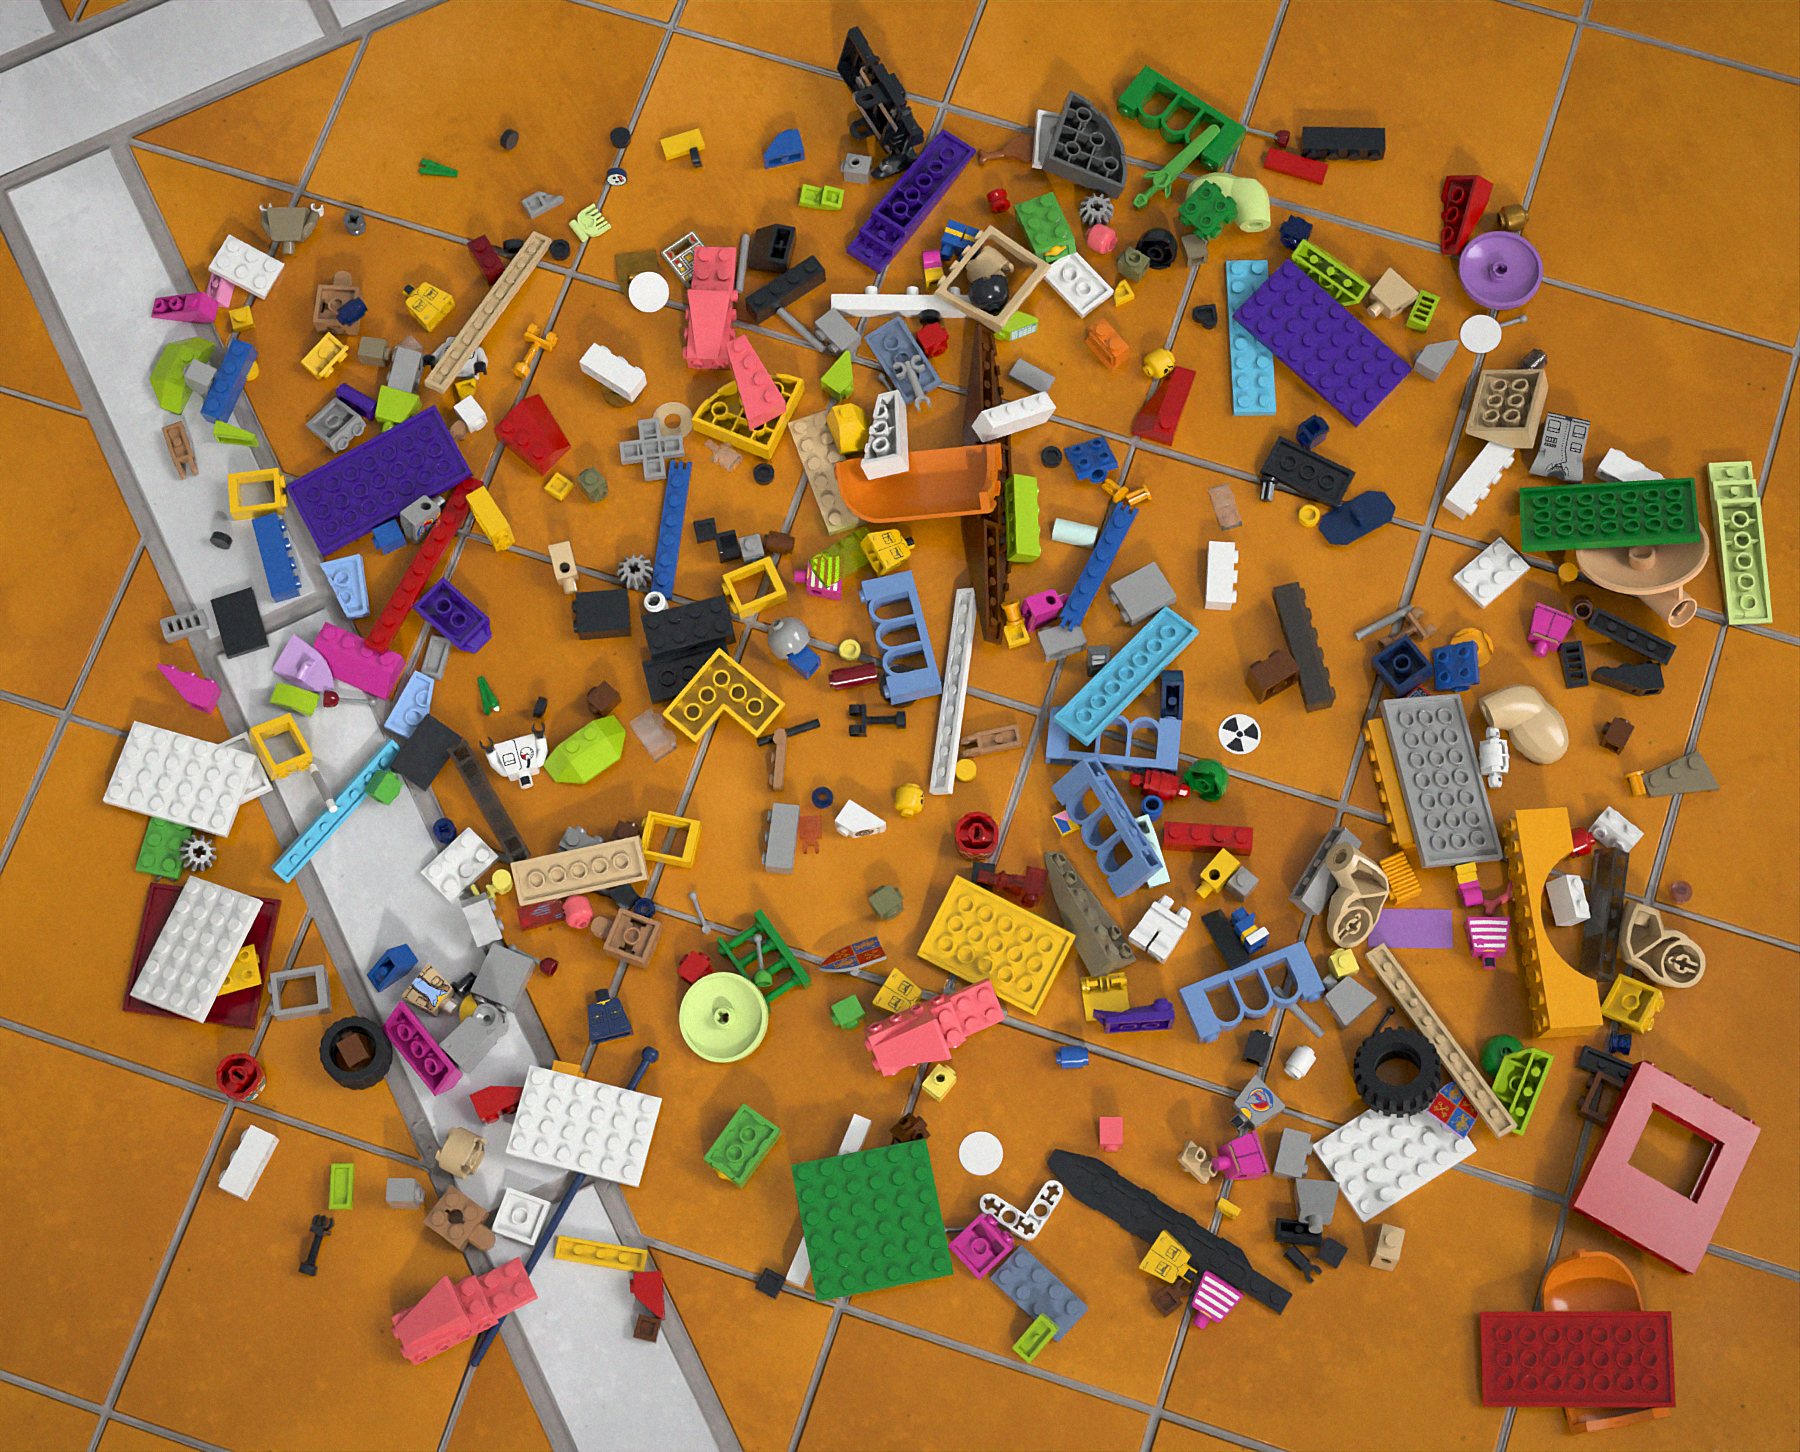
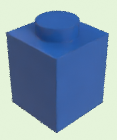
(388, 537)
(804, 662)

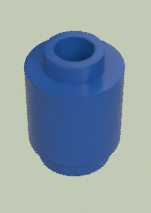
(1154, 803)
(1072, 1057)

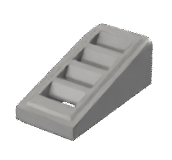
(182, 618)

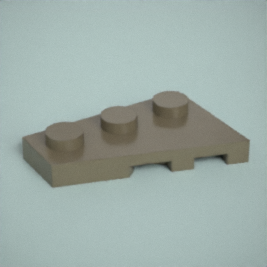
(1684, 775)

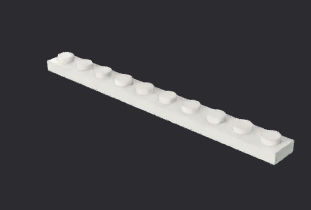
(954, 692)

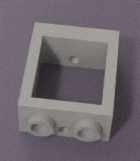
(323, 991)

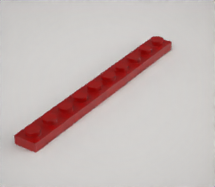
(421, 568)

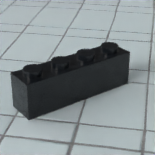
(1343, 143)
(785, 289)
(1631, 636)

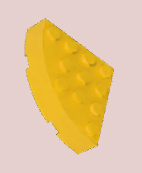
(725, 420)

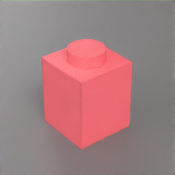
(1111, 1133)

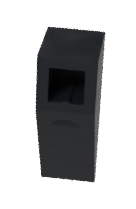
(1636, 680)

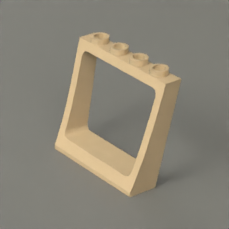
(995, 323)

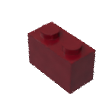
(486, 259)

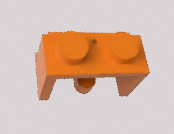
(1107, 344)

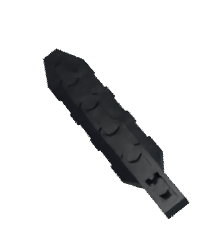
(1146, 1216)

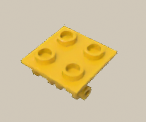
(243, 972)
(1104, 994)

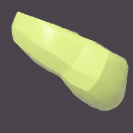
(1248, 193)

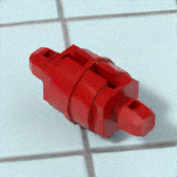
(1159, 784)

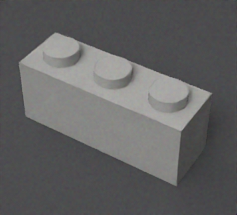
(781, 838)

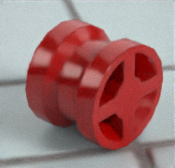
(998, 201)

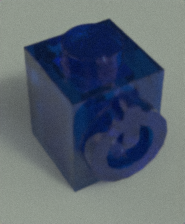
(1294, 231)
(1312, 432)

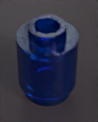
(351, 312)

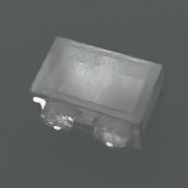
(653, 735)

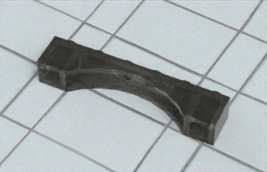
(488, 802)

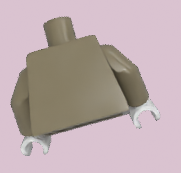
(289, 224)

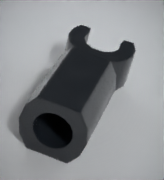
(1301, 1263)

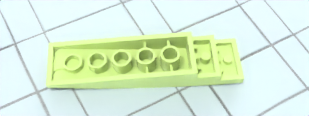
(1740, 542)

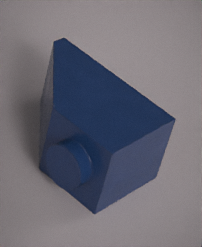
(1171, 693)

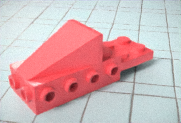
(711, 308)
(931, 1028)
(461, 1310)

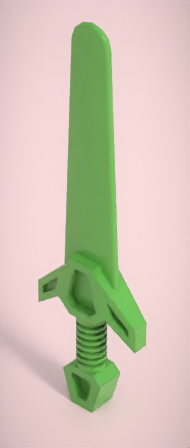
(1163, 178)

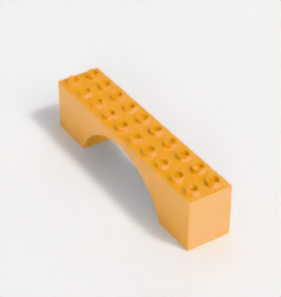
(1560, 997)

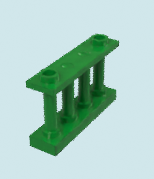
(773, 942)

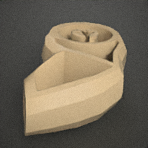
(1531, 722)
(1658, 951)

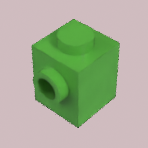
(383, 787)
(847, 1013)

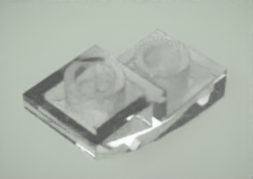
(1224, 507)

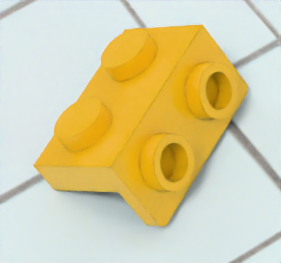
(324, 355)

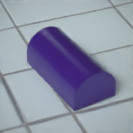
(357, 401)

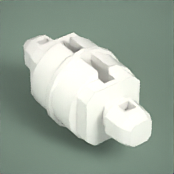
(1493, 757)

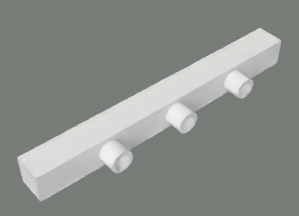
(885, 305)
(852, 1143)

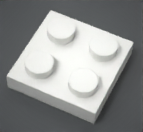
(521, 1216)

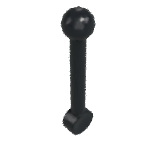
(1390, 1011)

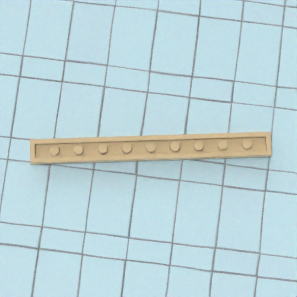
(488, 312)
(1450, 1053)

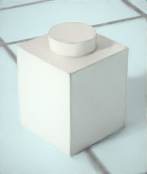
(471, 414)

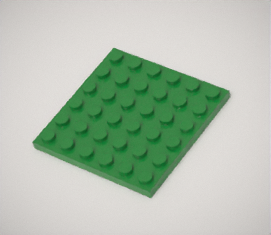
(871, 1220)

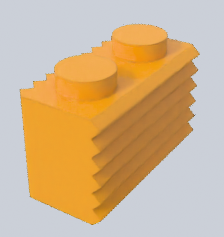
(1401, 878)

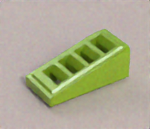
(1419, 324)
(233, 435)

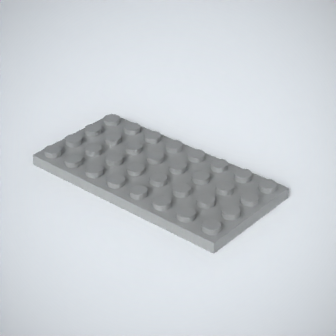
(1441, 780)

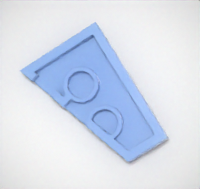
(349, 584)
(411, 706)

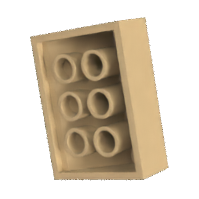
(1508, 406)

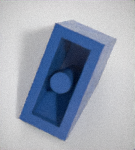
(784, 149)
(392, 966)

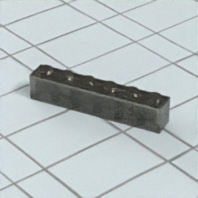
(1303, 647)
(1605, 909)

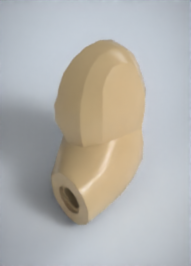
(1358, 899)

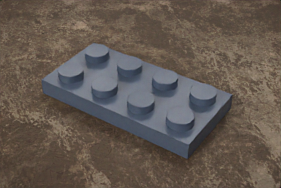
(896, 344)
(1038, 1291)

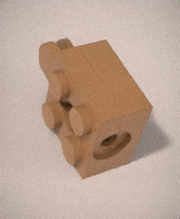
(331, 298)
(628, 937)
(460, 1221)

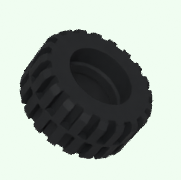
(1393, 1045)

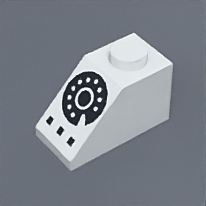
(858, 822)

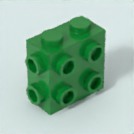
(1207, 211)

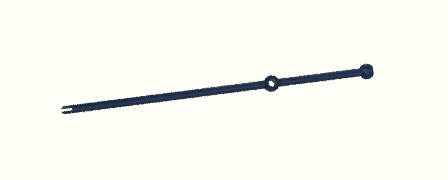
(648, 1055)

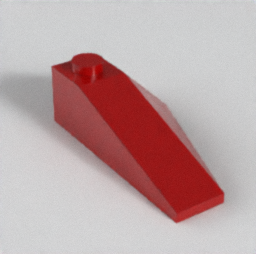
(1464, 203)
(1164, 410)

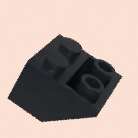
(773, 248)

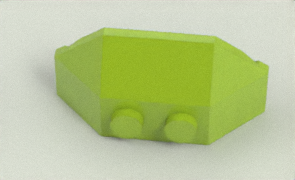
(1330, 273)
(167, 375)
(587, 752)
(1521, 1082)

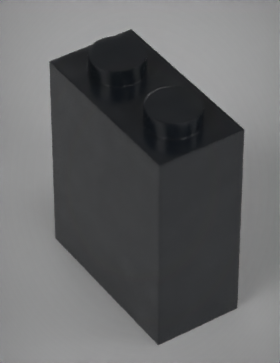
(602, 614)

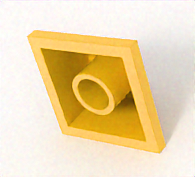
(849, 428)

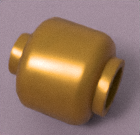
(1512, 218)

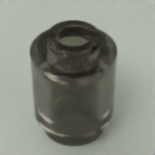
(1534, 360)

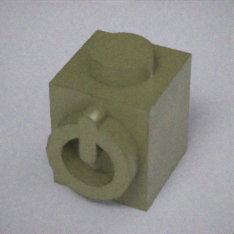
(1133, 264)
(592, 485)
(886, 902)

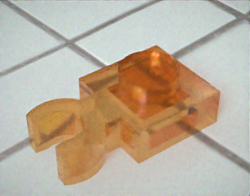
(810, 830)

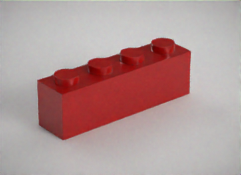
(1207, 838)

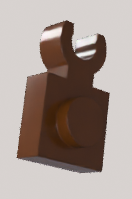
(1169, 1300)

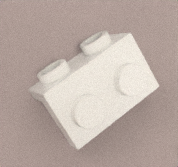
(1615, 830)

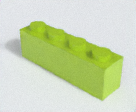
(1022, 519)

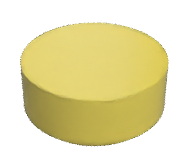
(849, 650)

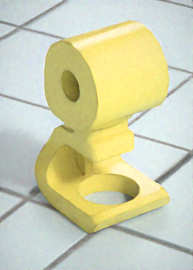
(501, 884)

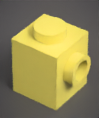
(1342, 964)
(939, 1082)

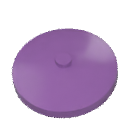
(1500, 270)

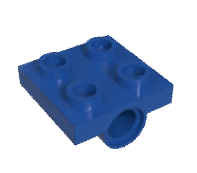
(1091, 459)
(1456, 667)

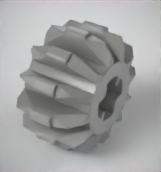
(1089, 213)
(631, 565)
(206, 857)

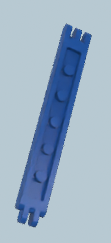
(671, 529)
(1097, 566)

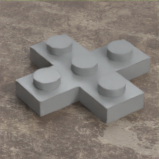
(652, 449)

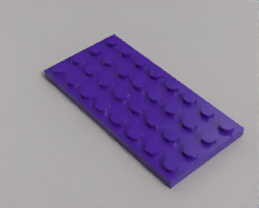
(1322, 343)
(378, 480)

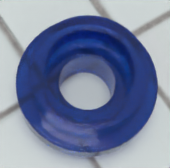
(822, 804)
(645, 902)

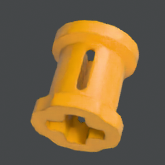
(1013, 612)

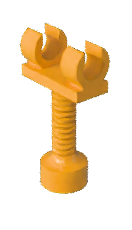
(521, 369)

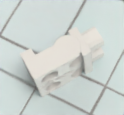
(1162, 921)

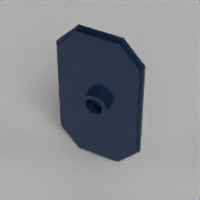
(1357, 518)

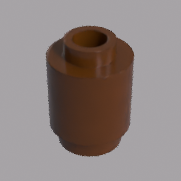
(779, 543)
(1581, 613)

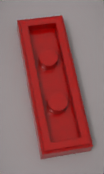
(1296, 166)

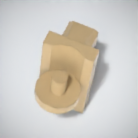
(1196, 1162)

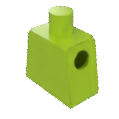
(395, 407)

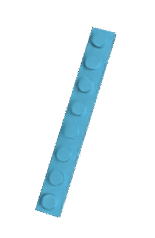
(326, 822)

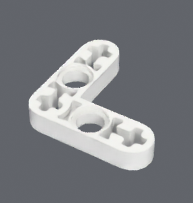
(1030, 1216)

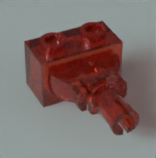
(1028, 887)

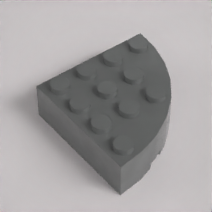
(1087, 148)

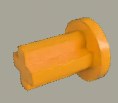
(1115, 490)
(1138, 495)
(1567, 573)
(1636, 783)

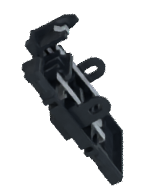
(881, 103)

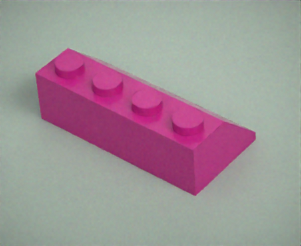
(357, 664)
(421, 1050)

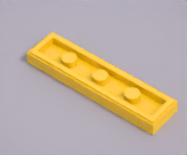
(601, 1254)

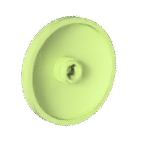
(704, 1012)

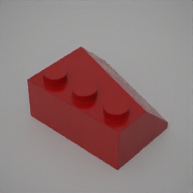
(533, 434)

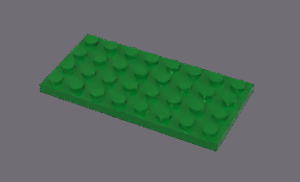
(1609, 514)

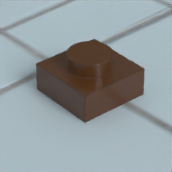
(647, 1328)

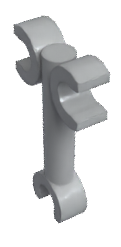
(909, 369)

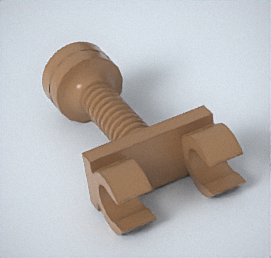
(1414, 627)

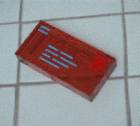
(540, 914)

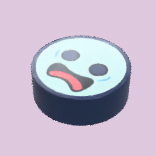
(616, 176)

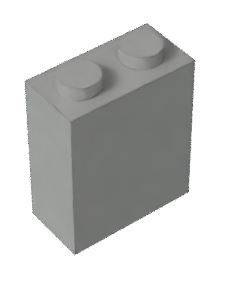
(1141, 594)
(502, 978)

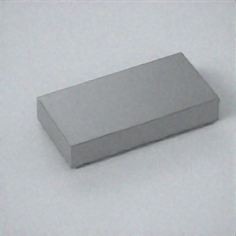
(1031, 377)
(436, 657)

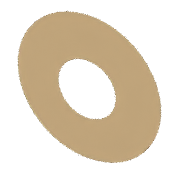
(676, 408)

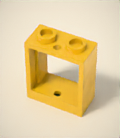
(241, 512)
(490, 519)
(778, 596)
(273, 728)
(673, 821)

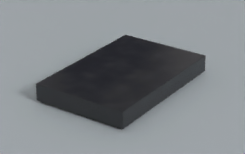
(239, 623)
(425, 752)

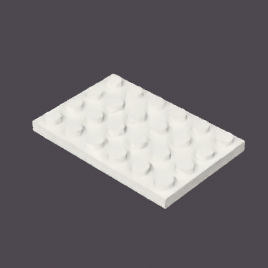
(180, 779)
(196, 949)
(584, 1126)
(1388, 1157)

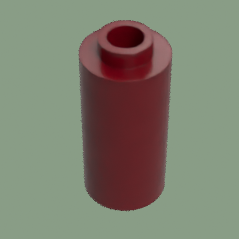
(853, 676)

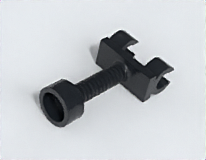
(861, 710)
(320, 1230)

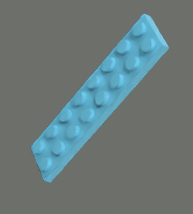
(1250, 360)
(1126, 676)

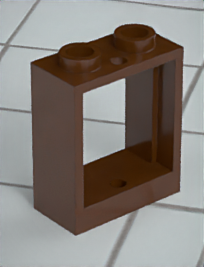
(1584, 1101)

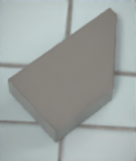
(540, 203)

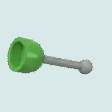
(762, 977)

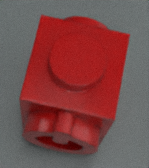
(932, 340)
(694, 967)

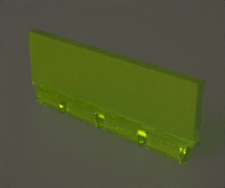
(840, 558)

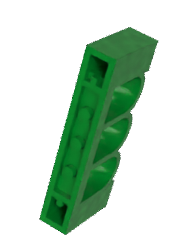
(1147, 84)

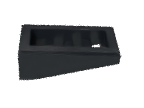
(1564, 657)

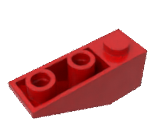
(495, 1102)

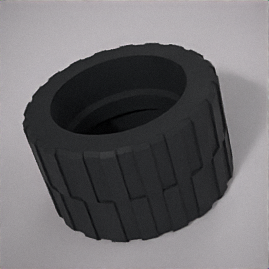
(374, 1071)

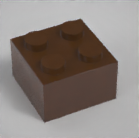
(1272, 675)

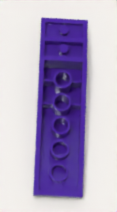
(910, 201)

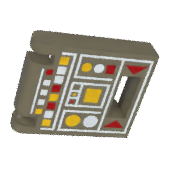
(683, 263)

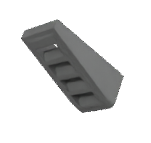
(1096, 659)

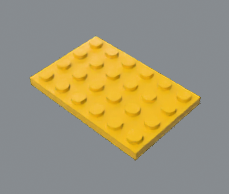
(994, 939)

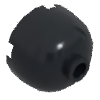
(1159, 247)
(989, 294)

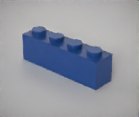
(229, 382)
(276, 557)

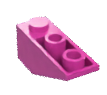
(186, 308)
(196, 692)

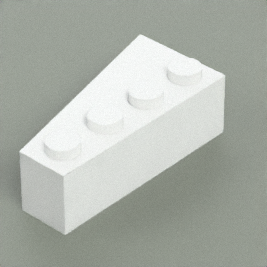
(888, 440)

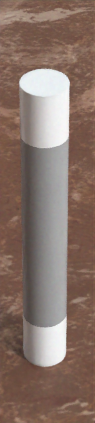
(322, 788)

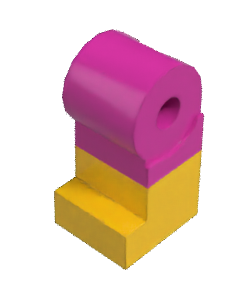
(932, 268)
(1467, 884)

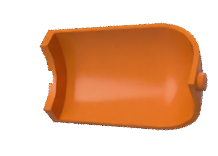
(936, 486)
(1595, 1284)

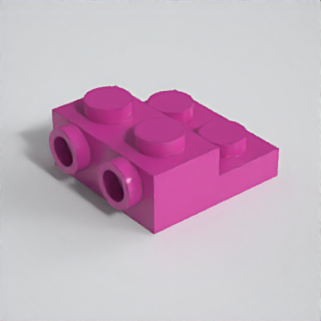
(982, 1245)

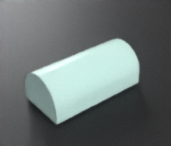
(1074, 533)

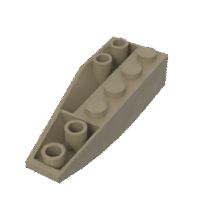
(1098, 936)

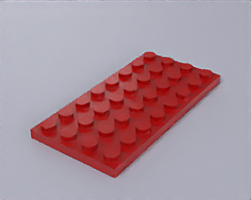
(1578, 1359)

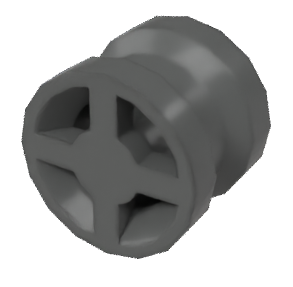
(354, 228)

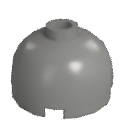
(787, 636)

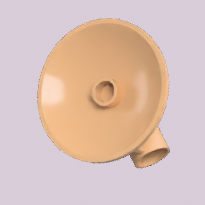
(1650, 573)

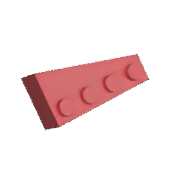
(755, 387)

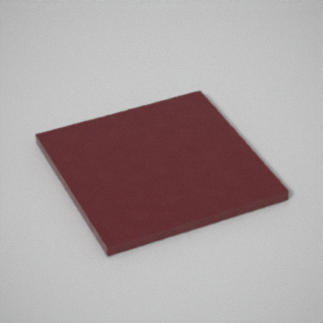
(231, 1009)

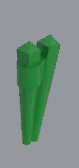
(436, 169)
(488, 699)

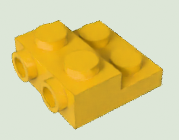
(1632, 1004)

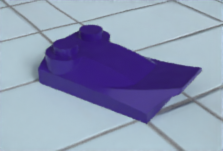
(454, 617)
(1144, 1018)

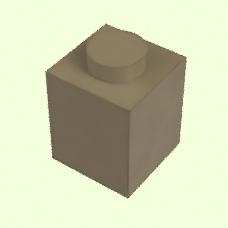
(1193, 250)
(374, 351)

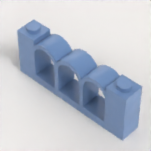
(912, 684)
(1167, 746)
(1071, 791)
(1300, 968)

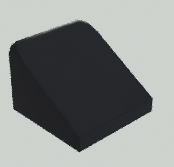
(624, 896)

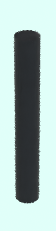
(790, 732)

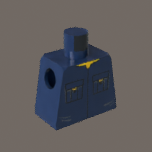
(607, 1019)

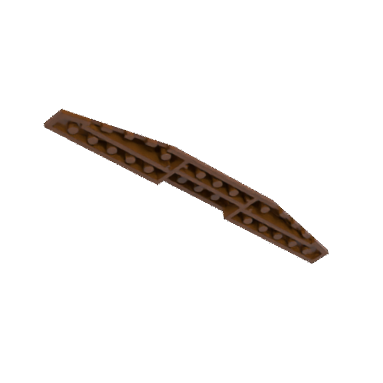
(987, 531)

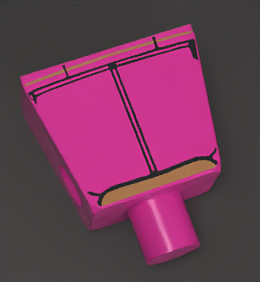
(1042, 609)
(1548, 629)
(1242, 1158)

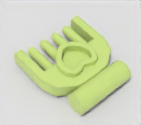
(587, 224)

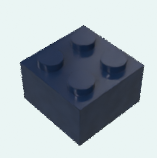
(1402, 667)

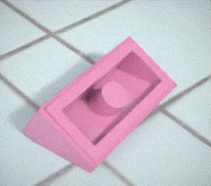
(220, 290)

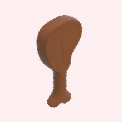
(1018, 148)

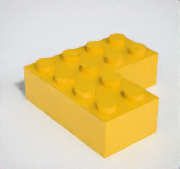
(719, 688)

